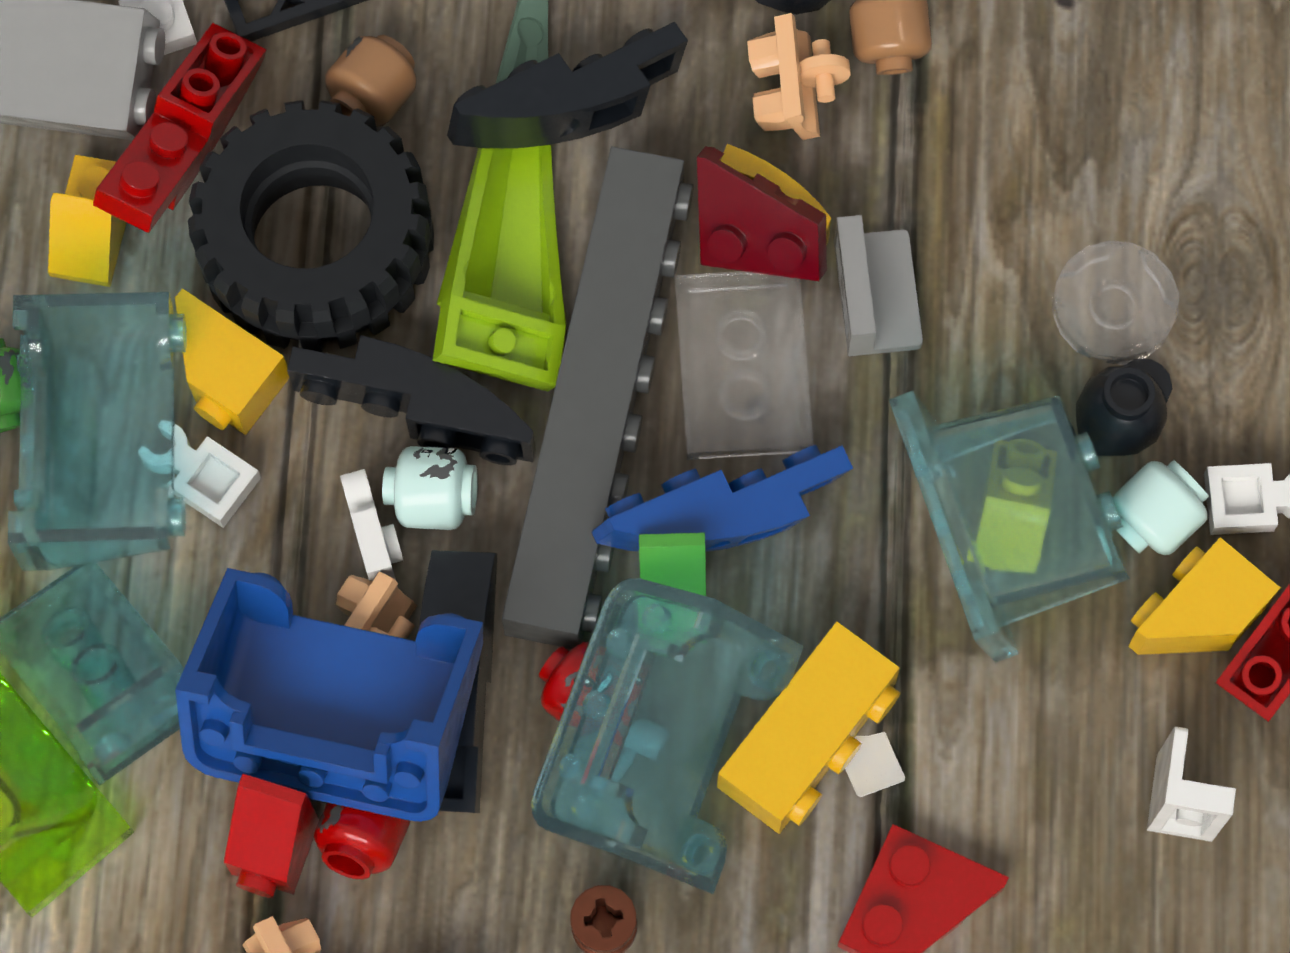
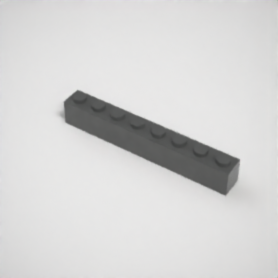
(595, 398)

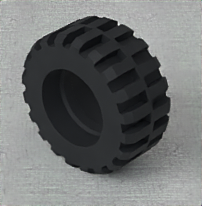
(295, 153)

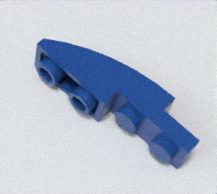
(725, 511)

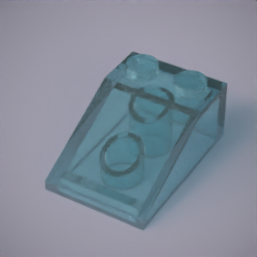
(94, 669)

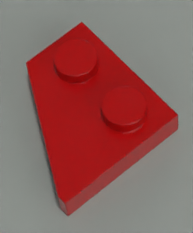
(916, 896)

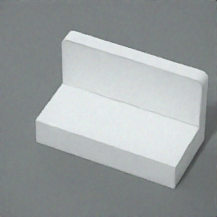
(1184, 805)

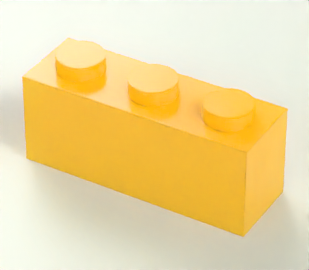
(810, 729)

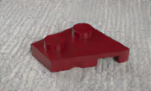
(755, 224)

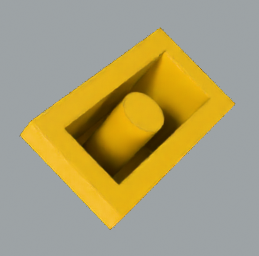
(227, 367)

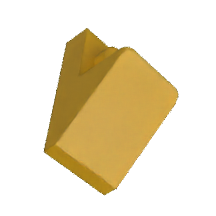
(81, 236)

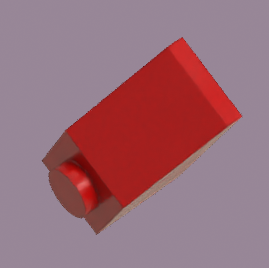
(269, 836)

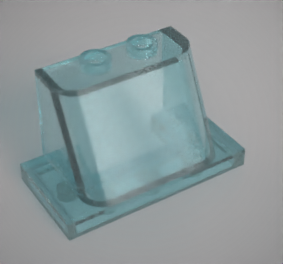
(1013, 511)

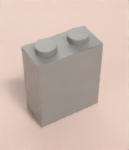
(78, 66)

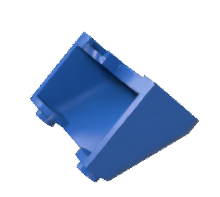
(326, 703)

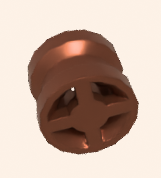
(605, 931)

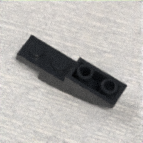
(556, 105)
(438, 401)
(466, 587)

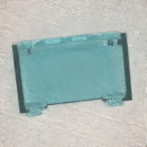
(96, 428)
(652, 726)

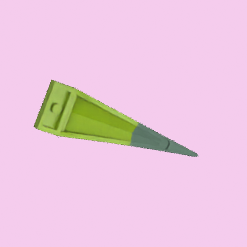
(503, 270)

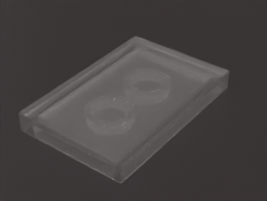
(742, 365)

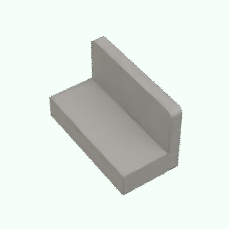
(876, 289)

